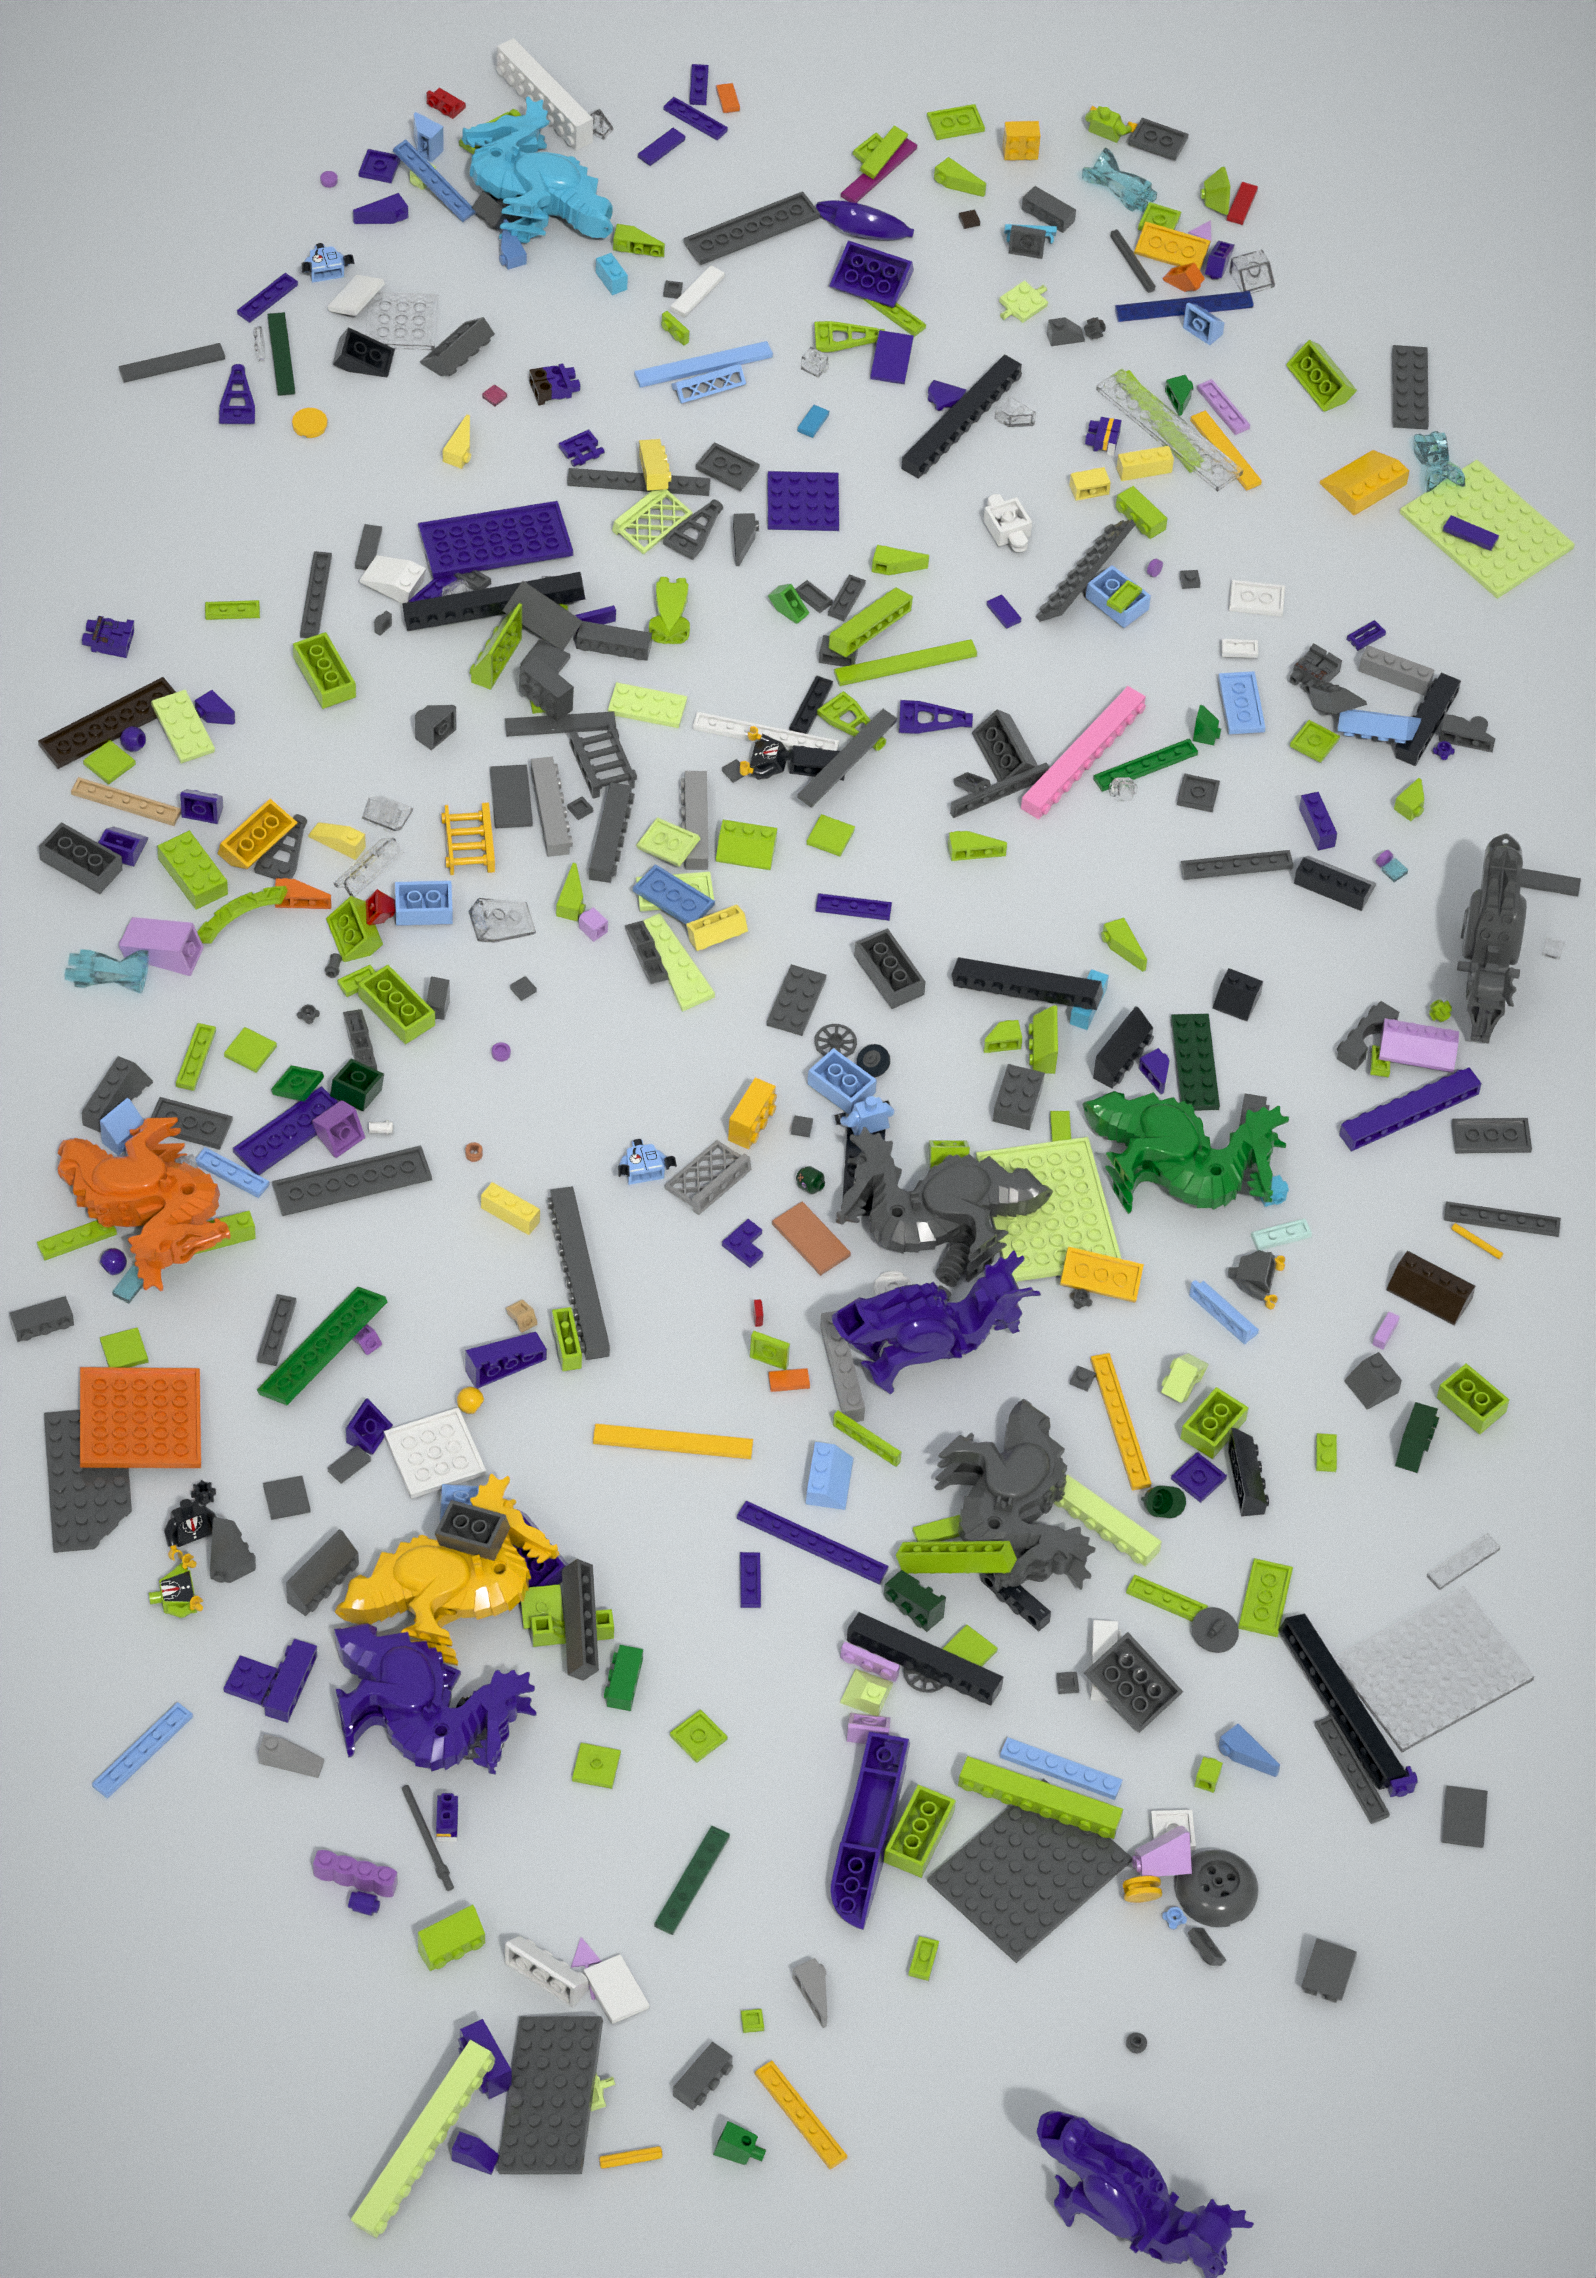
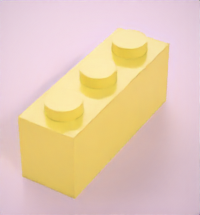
(1145, 463)
(717, 927)
(510, 1208)

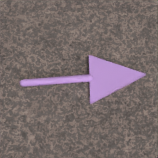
(1202, 231)
(584, 1957)

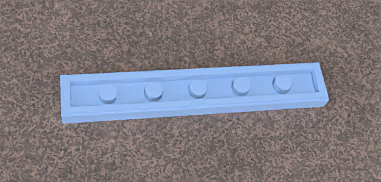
(142, 1750)

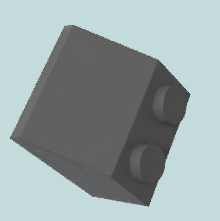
(490, 209)
(435, 724)
(1373, 1381)

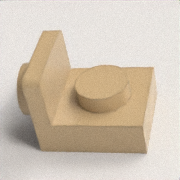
(523, 1315)

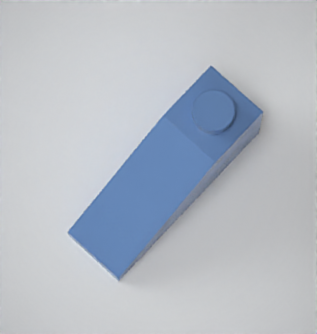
(512, 251)
(1245, 1750)

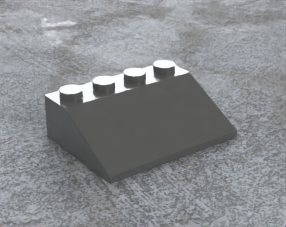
(1133, 1682)

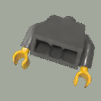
(1257, 1273)

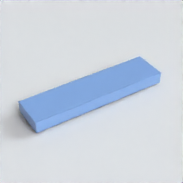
(232, 1172)

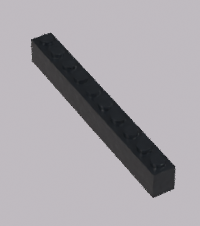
(961, 416)
(486, 601)
(1341, 1700)

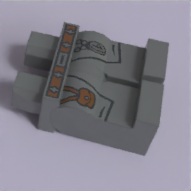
(1315, 667)

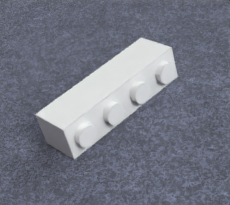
(1104, 1636)

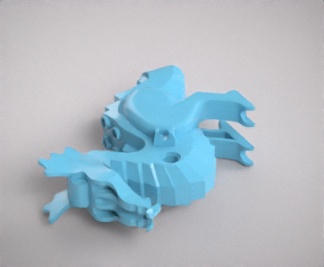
(533, 180)

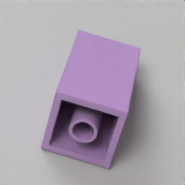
(169, 943)

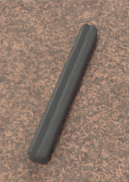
(1132, 261)

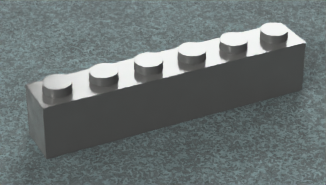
(610, 832)
(580, 1620)

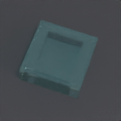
(1394, 870)

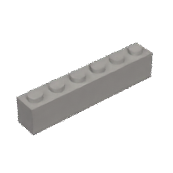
(550, 806)
(696, 816)
(842, 1370)

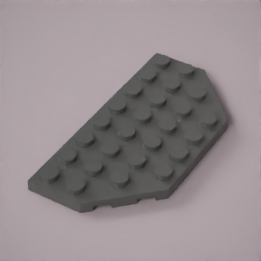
(83, 1501)

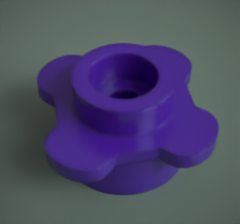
(1444, 750)

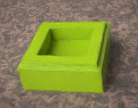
(752, 2020)

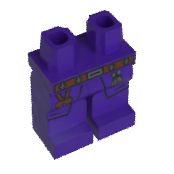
(109, 636)

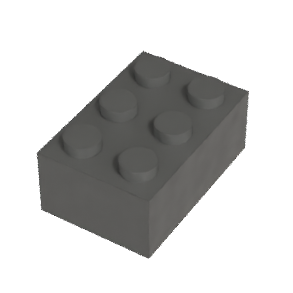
(546, 688)
(1018, 1097)
(472, 1530)

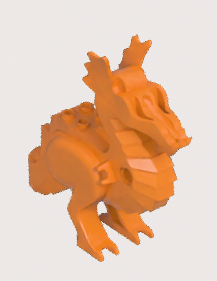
(147, 1191)

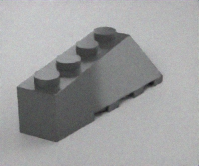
(122, 1081)

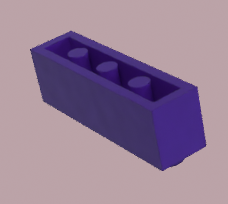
(290, 1680)

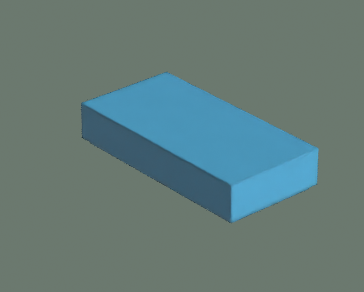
(813, 421)

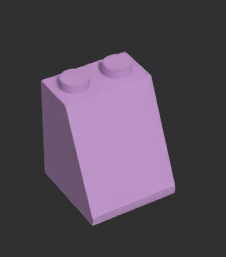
(1165, 1855)

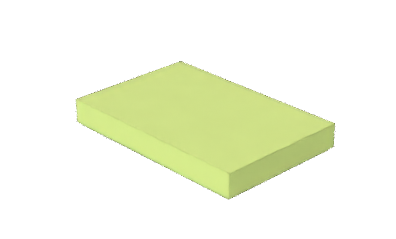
(668, 842)

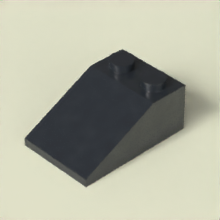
(363, 354)

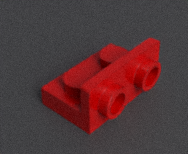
(445, 102)

